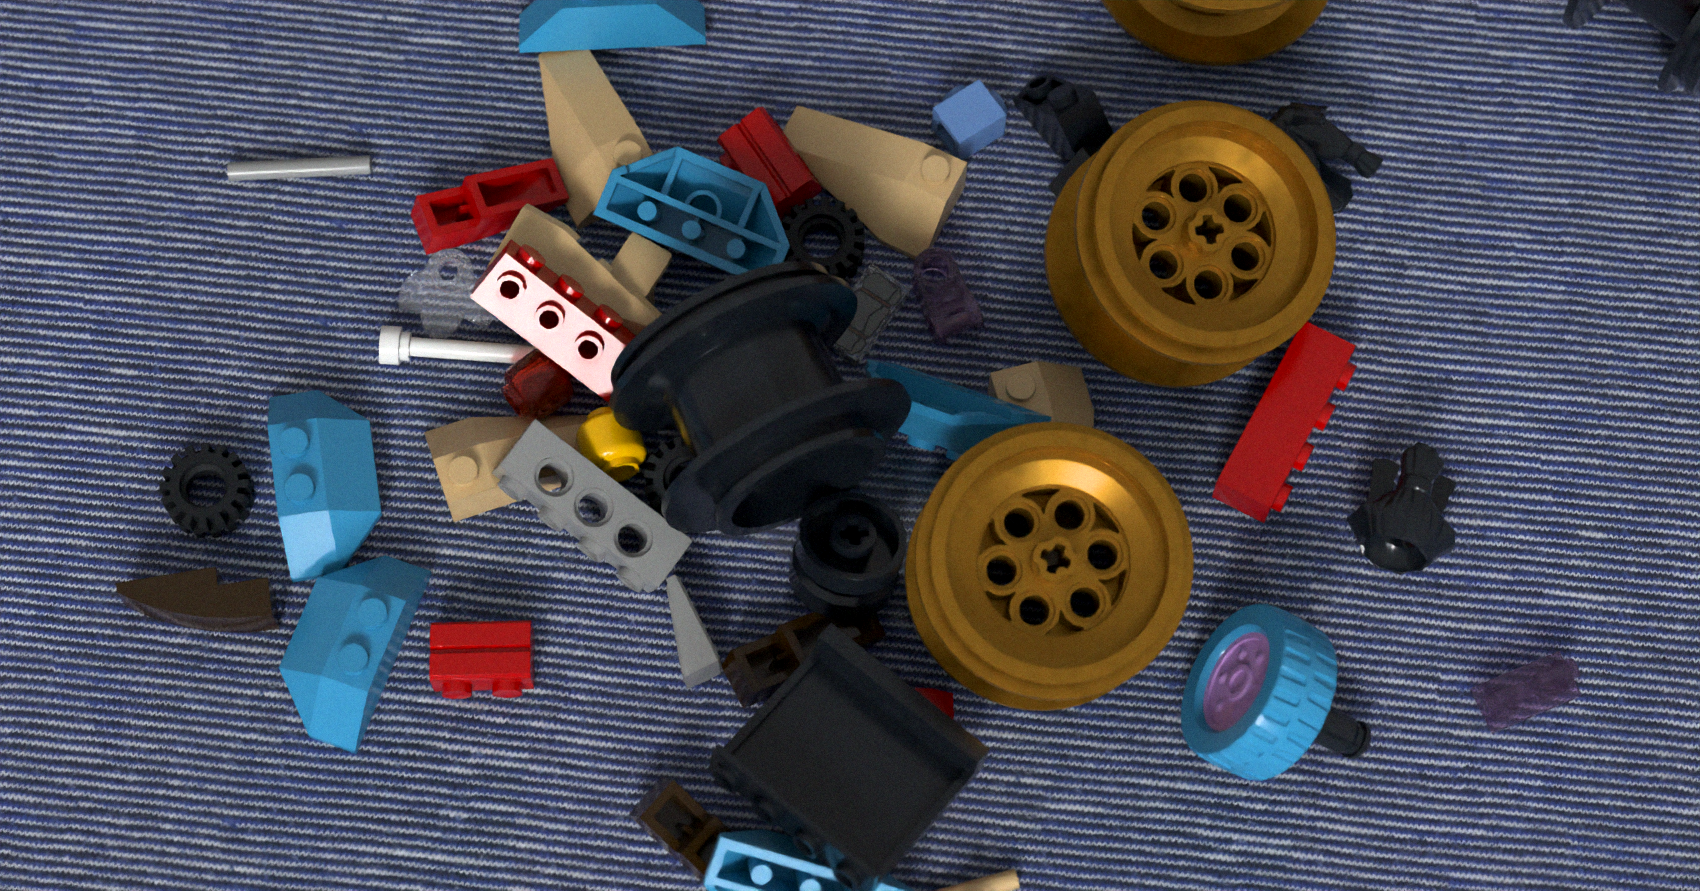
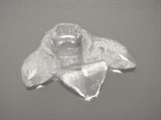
(441, 301)

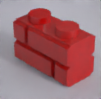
(766, 154)
(482, 658)

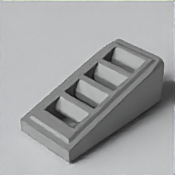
(695, 649)

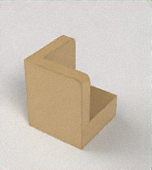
(640, 265)

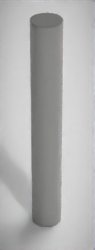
(299, 168)

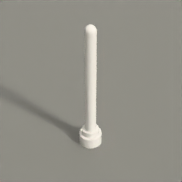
(400, 346)

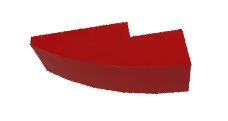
(485, 204)

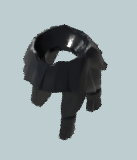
(1322, 139)
(1405, 525)

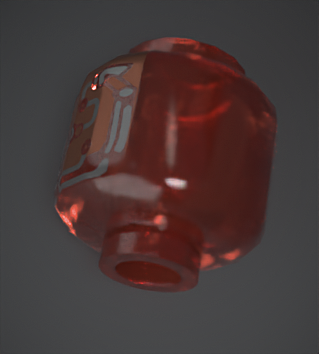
(536, 386)

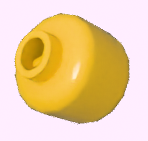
(610, 445)

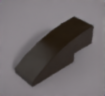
(203, 601)
(766, 663)
(679, 825)

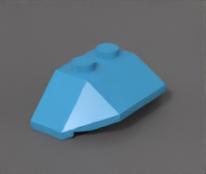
(610, 24)
(696, 210)
(949, 412)
(321, 481)
(350, 646)
(771, 863)

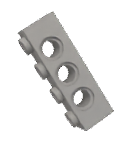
(619, 509)

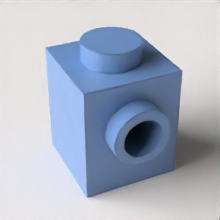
(969, 119)

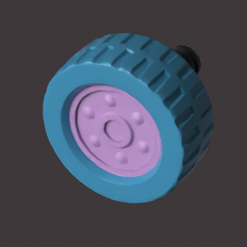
(1266, 695)

